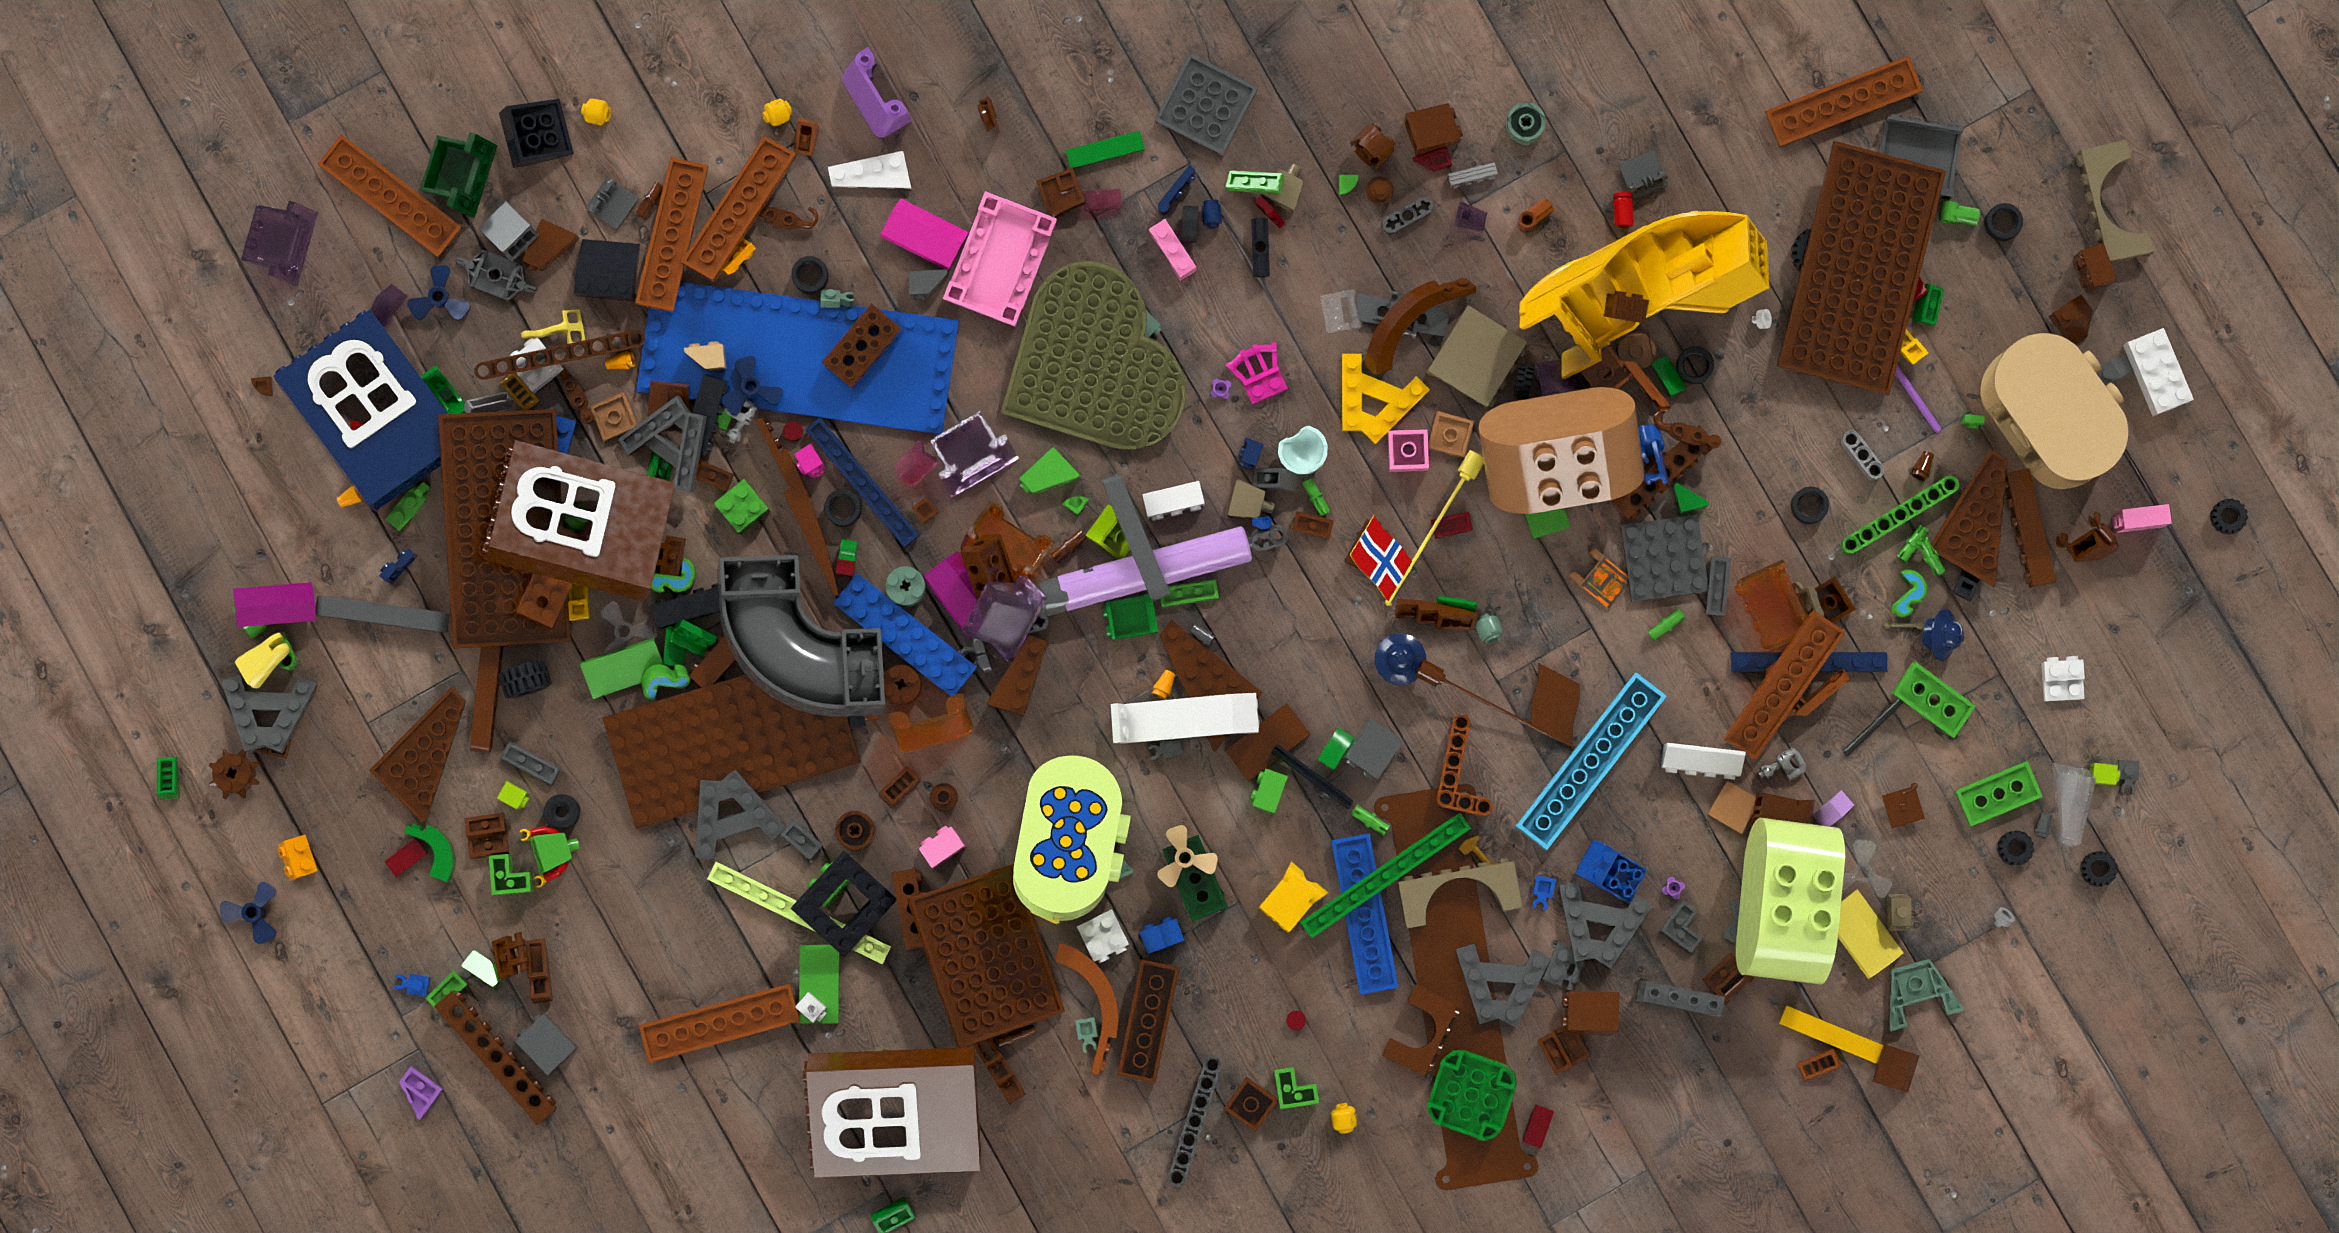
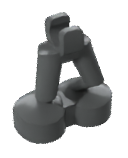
(979, 648)

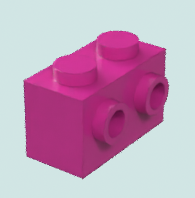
(809, 462)

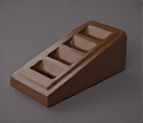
(888, 788)

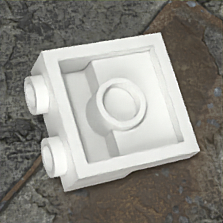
(536, 378)
(2063, 679)
(1103, 936)

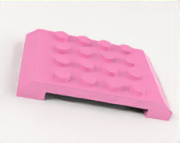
(1000, 259)

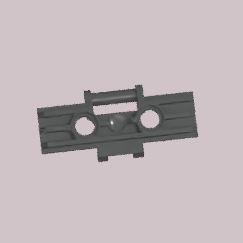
(1435, 322)

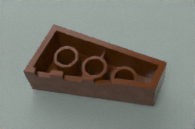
(1019, 680)

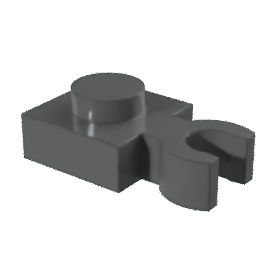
(1168, 747)
(2128, 772)

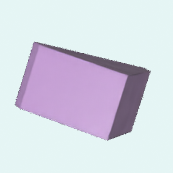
(1833, 809)

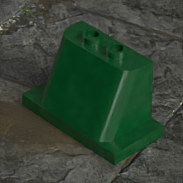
(459, 171)

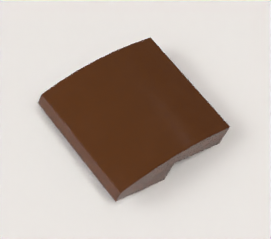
(487, 835)
(1563, 1049)

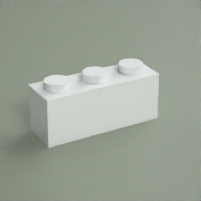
(1173, 500)

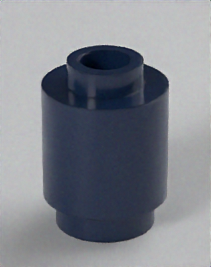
(1211, 213)

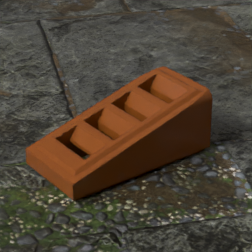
(1837, 1064)

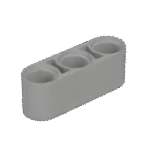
(1863, 465)

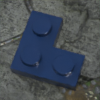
(392, 571)

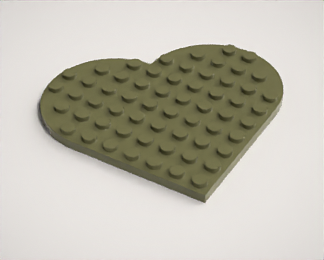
(1091, 365)

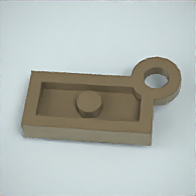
(1808, 598)

